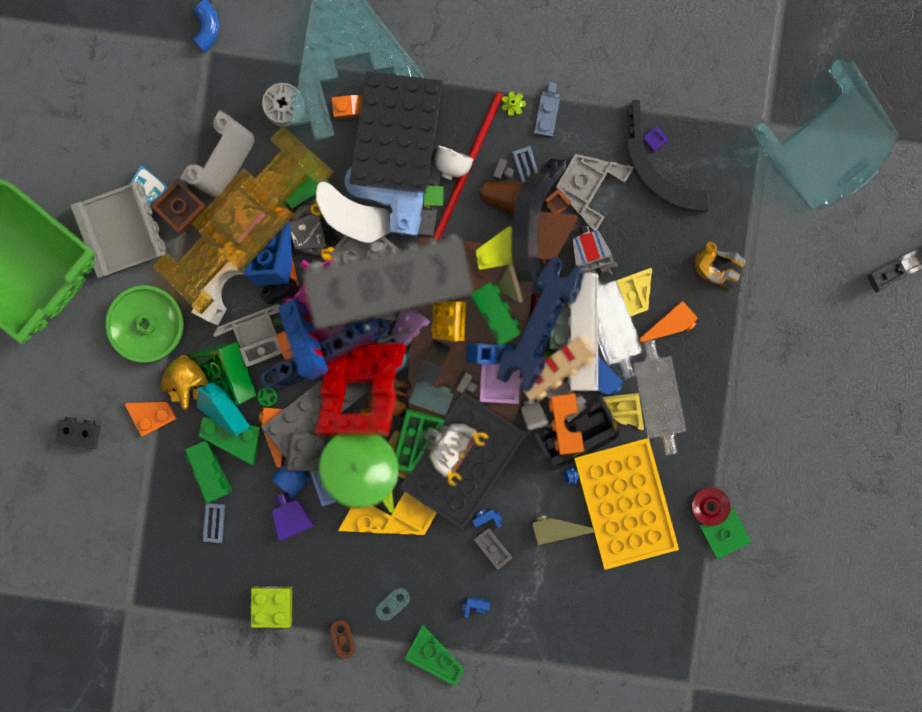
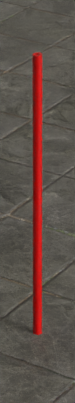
(473, 153)

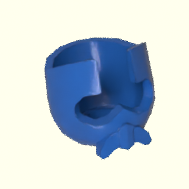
(290, 480)

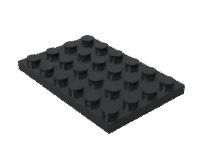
(396, 132)
(477, 470)

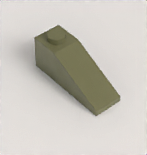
(554, 529)

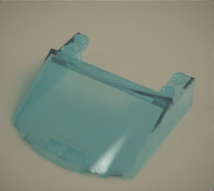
(838, 146)

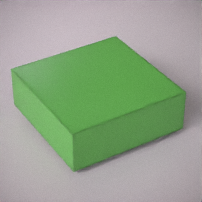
(434, 196)

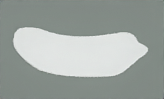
(351, 218)

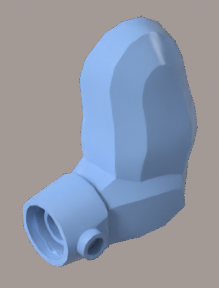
(405, 205)

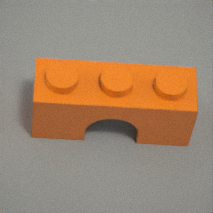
(567, 441)

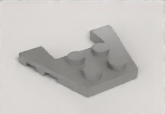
(583, 180)

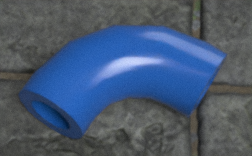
(208, 25)

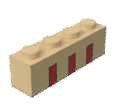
(562, 365)

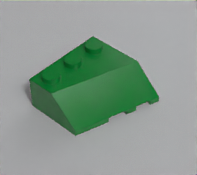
(226, 369)

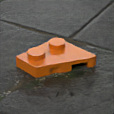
(150, 415)

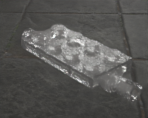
(615, 328)
(659, 397)

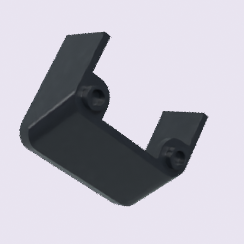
(597, 430)

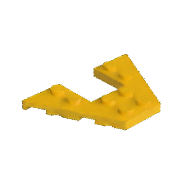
(407, 518)

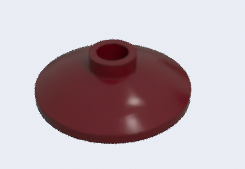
(718, 500)

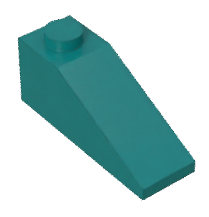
(220, 408)

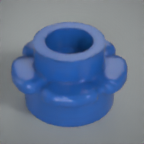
(571, 476)

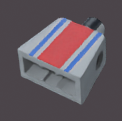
(591, 250)

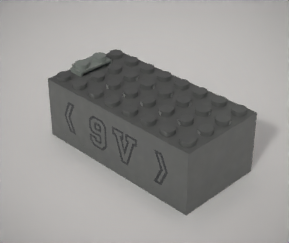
(387, 281)

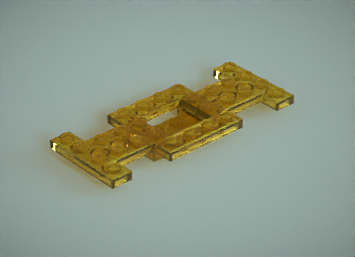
(234, 212)

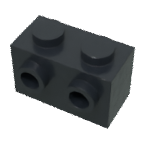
(78, 433)

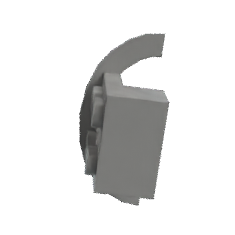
(255, 335)

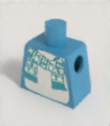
(153, 186)

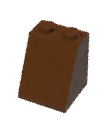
(552, 234)

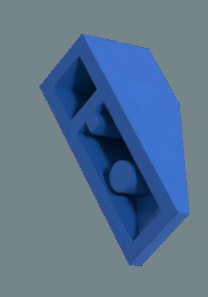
(485, 353)

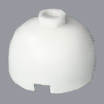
(452, 163)

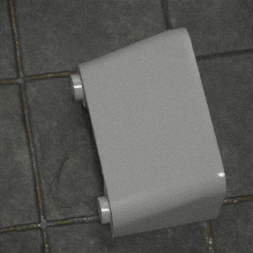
(225, 159)

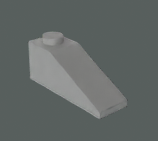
(533, 414)

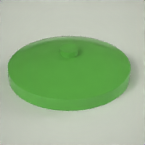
(144, 324)
(358, 470)

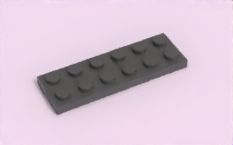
(304, 413)

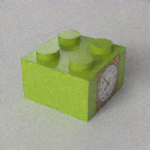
(271, 606)

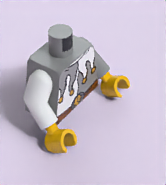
(451, 446)

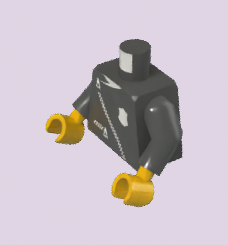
(308, 233)

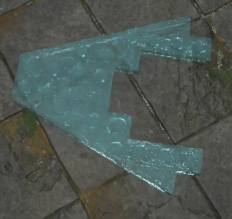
(337, 33)

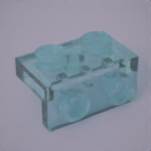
(431, 397)

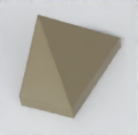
(509, 285)

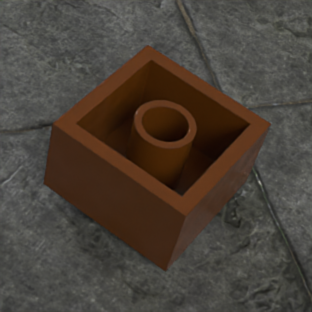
(179, 206)

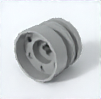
(271, 99)

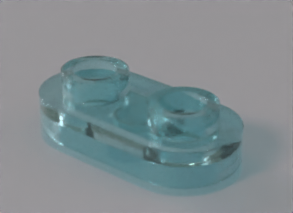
(393, 604)

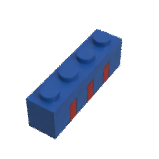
(302, 339)

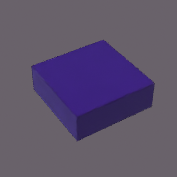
(655, 139)

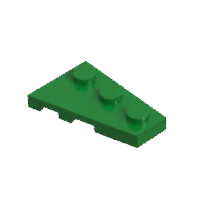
(434, 657)

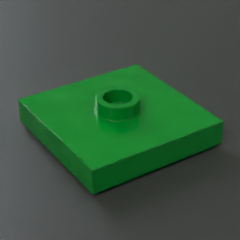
(726, 536)

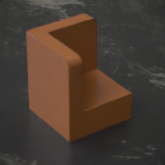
(557, 202)

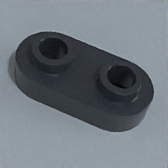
(276, 292)

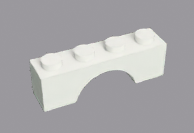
(214, 288)

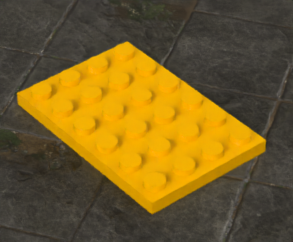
(626, 503)

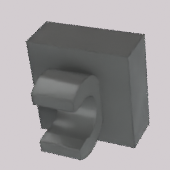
(502, 170)
(464, 382)

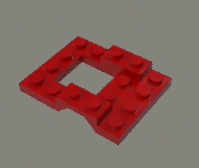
(365, 364)

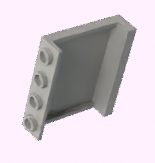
(119, 229)

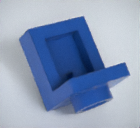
(482, 517)

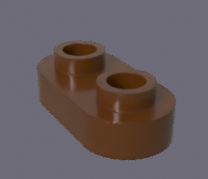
(342, 638)

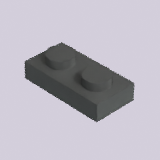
(493, 548)

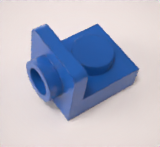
(479, 605)

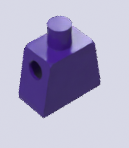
(290, 517)

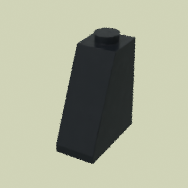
(433, 362)

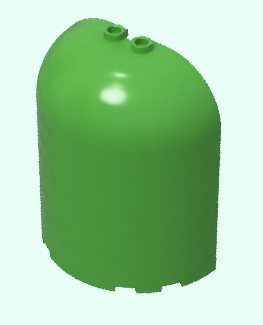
(38, 264)

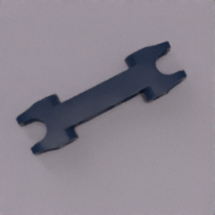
(541, 323)
(353, 336)

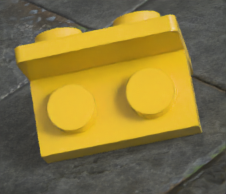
(449, 320)

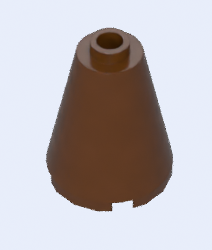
(501, 195)

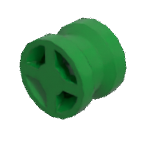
(264, 397)

